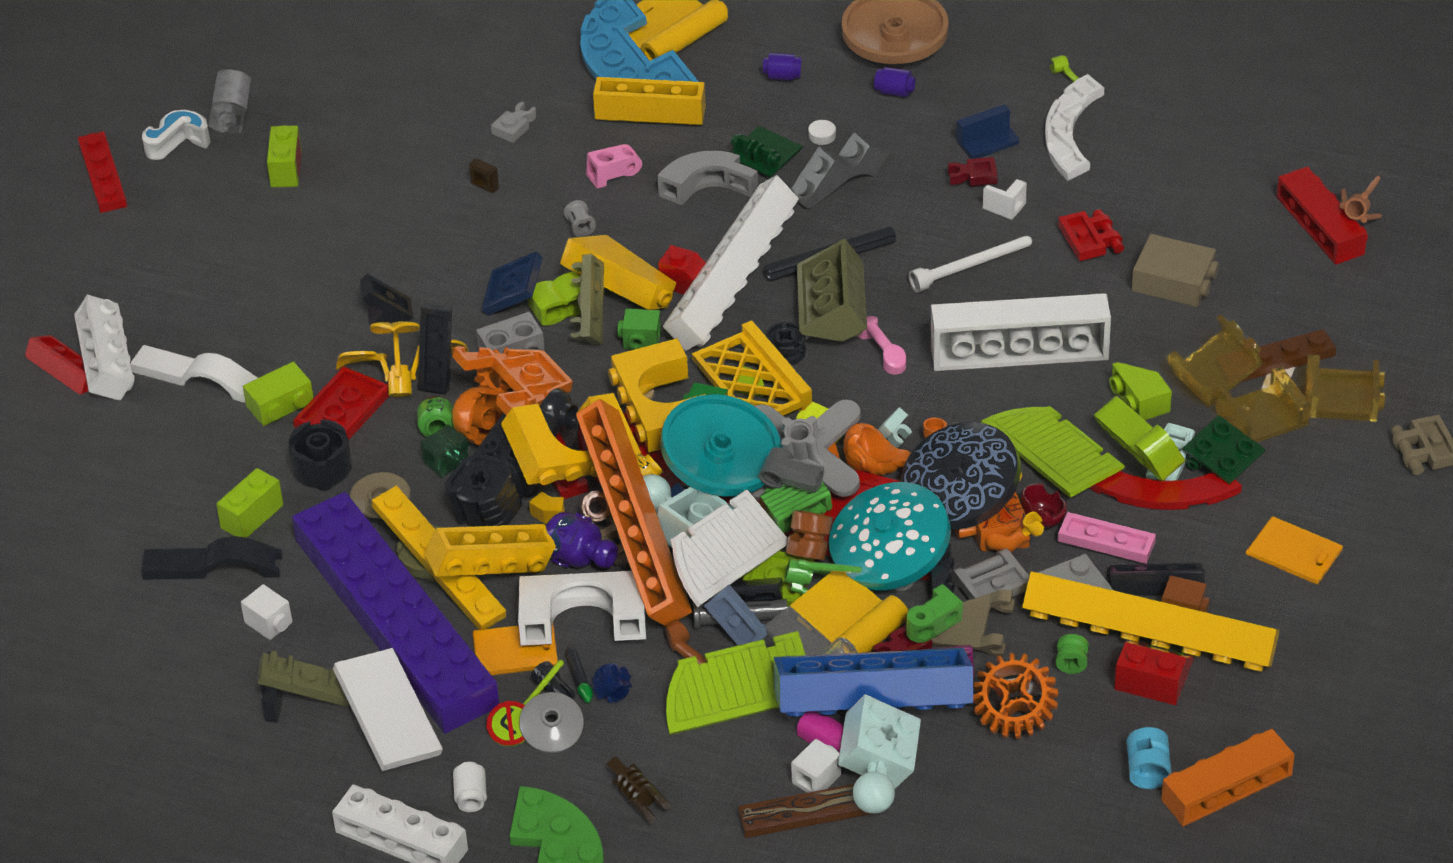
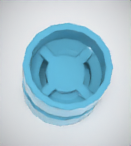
(1148, 757)

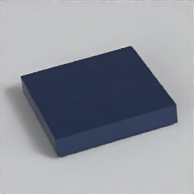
(512, 283)

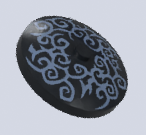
(968, 469)

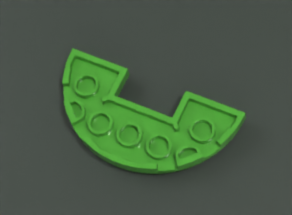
(555, 827)

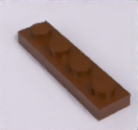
(1293, 352)

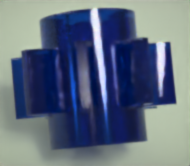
(611, 682)

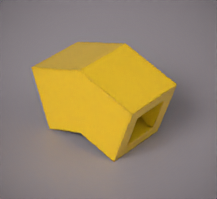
(545, 507)

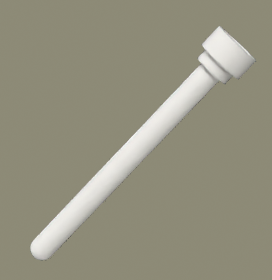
(921, 279)

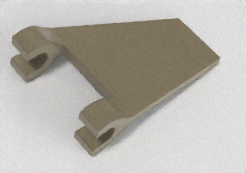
(974, 623)

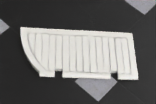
(725, 547)

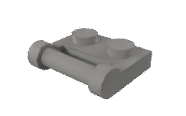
(1007, 577)

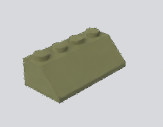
(832, 293)

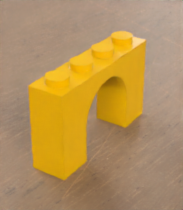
(639, 372)
(541, 454)

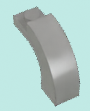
(705, 170)

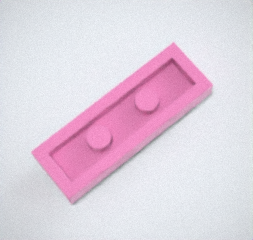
(1107, 537)

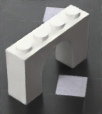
(549, 595)

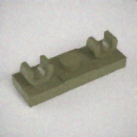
(589, 300)
(300, 678)

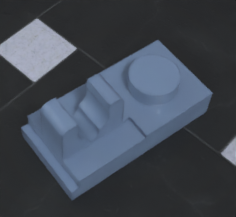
(735, 617)

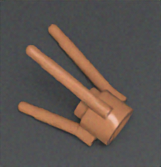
(1359, 204)

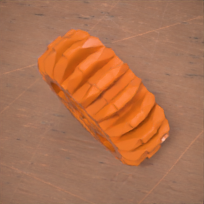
(995, 681)

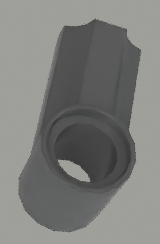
(783, 469)

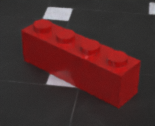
(1321, 215)

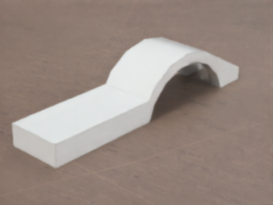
(179, 368)

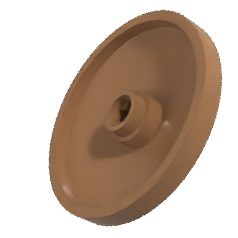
(895, 29)

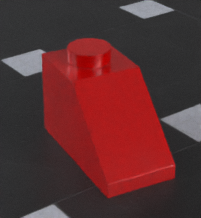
(681, 266)

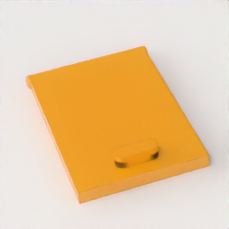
(1294, 550)
(502, 654)

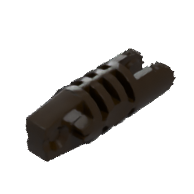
(637, 788)

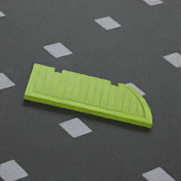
(1056, 448)
(728, 685)

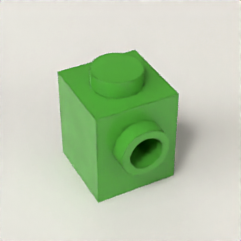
(640, 328)

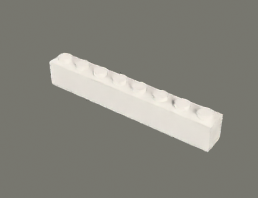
(731, 263)

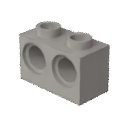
(512, 333)

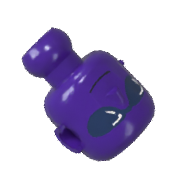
(579, 542)

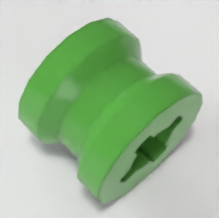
(1072, 653)

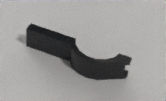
(197, 562)

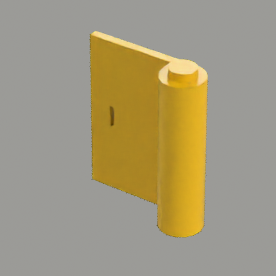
(676, 24)

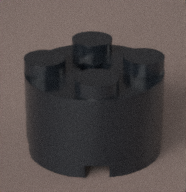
(320, 454)

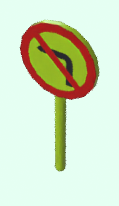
(504, 719)

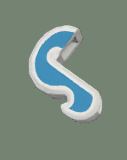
(172, 131)

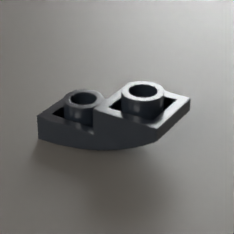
(942, 572)

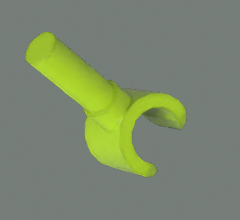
(1061, 64)

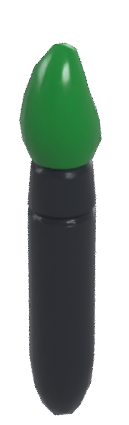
(584, 689)

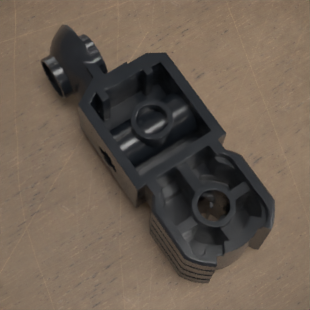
(490, 483)

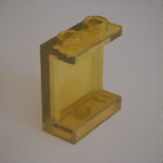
(1344, 392)

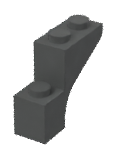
(830, 170)

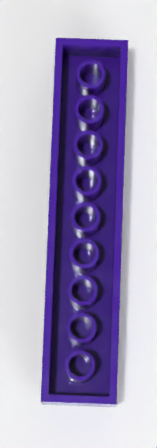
(396, 611)

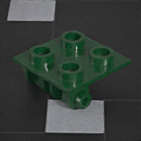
(764, 150)
(1222, 450)

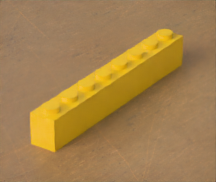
(1150, 619)

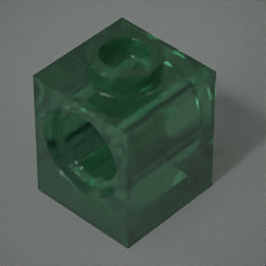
(444, 450)

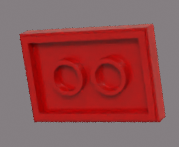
(347, 400)

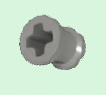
(579, 218)

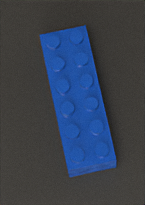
(893, 677)

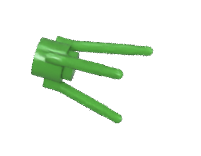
(801, 571)

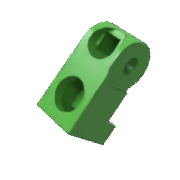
(934, 616)

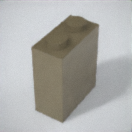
(1175, 270)

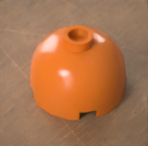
(476, 413)

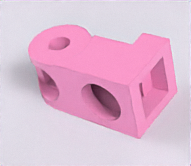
(612, 163)

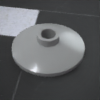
(551, 736)

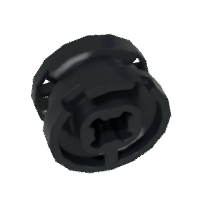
(788, 341)

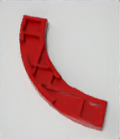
(1167, 494)

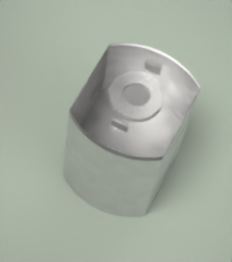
(229, 101)

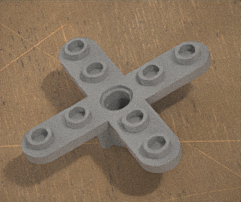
(809, 442)

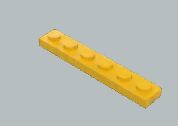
(416, 534)

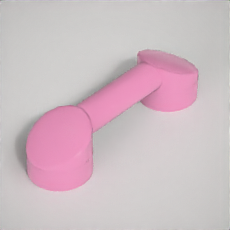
(893, 355)

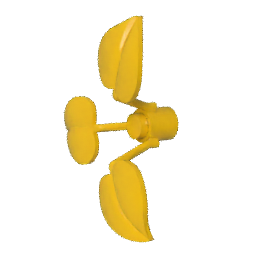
(399, 377)

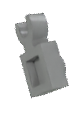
(513, 125)

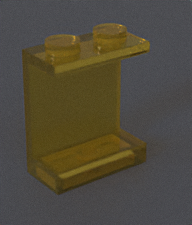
(1219, 362)
(1268, 410)

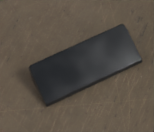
(1151, 578)
(756, 590)

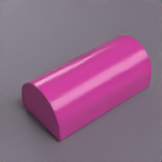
(820, 727)

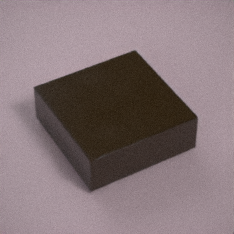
(484, 175)

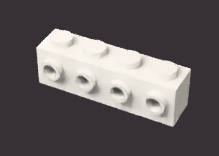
(104, 347)
(398, 828)

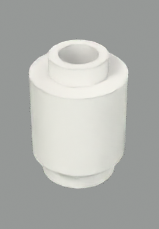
(469, 786)

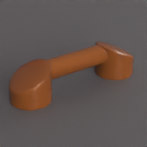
(677, 637)

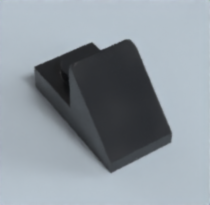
(384, 302)

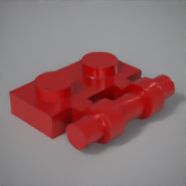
(1083, 235)

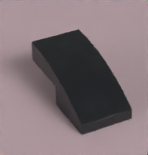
(271, 702)

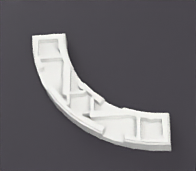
(1061, 122)

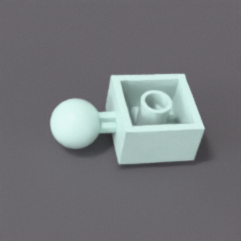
(681, 511)
(880, 747)

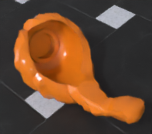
(871, 452)

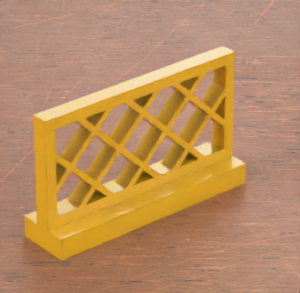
(771, 368)

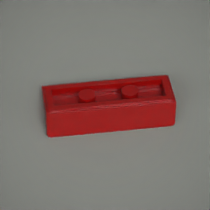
(58, 361)

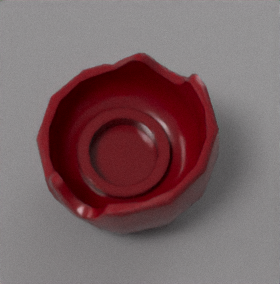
(1048, 506)

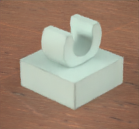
(893, 425)

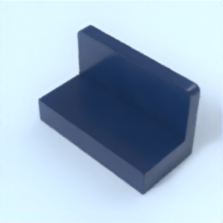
(986, 132)

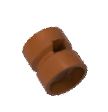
(809, 534)

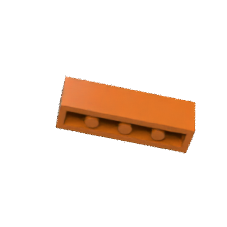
(1227, 777)

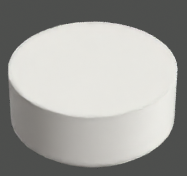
(822, 132)

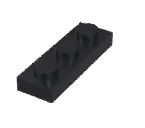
(435, 348)

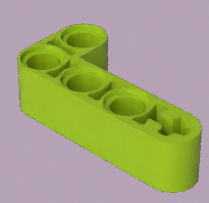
(1146, 443)

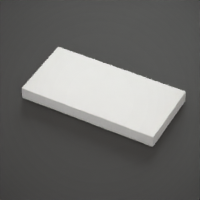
(387, 709)

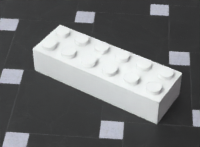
(1020, 332)

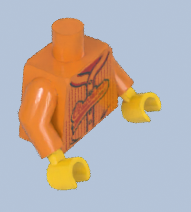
(1006, 529)

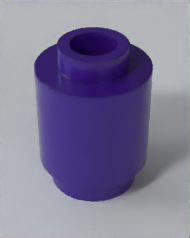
(782, 66)
(894, 82)

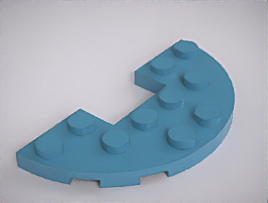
(613, 53)

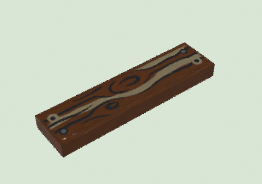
(798, 811)

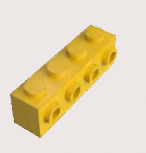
(649, 100)
(489, 550)

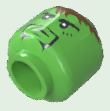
(434, 415)

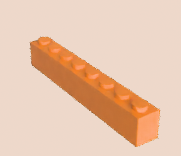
(633, 513)

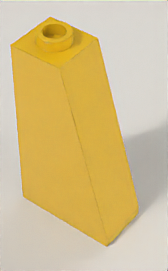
(623, 271)

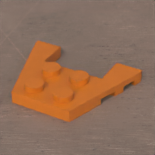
(526, 371)

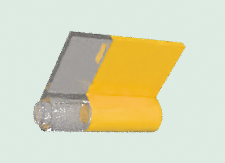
(839, 617)

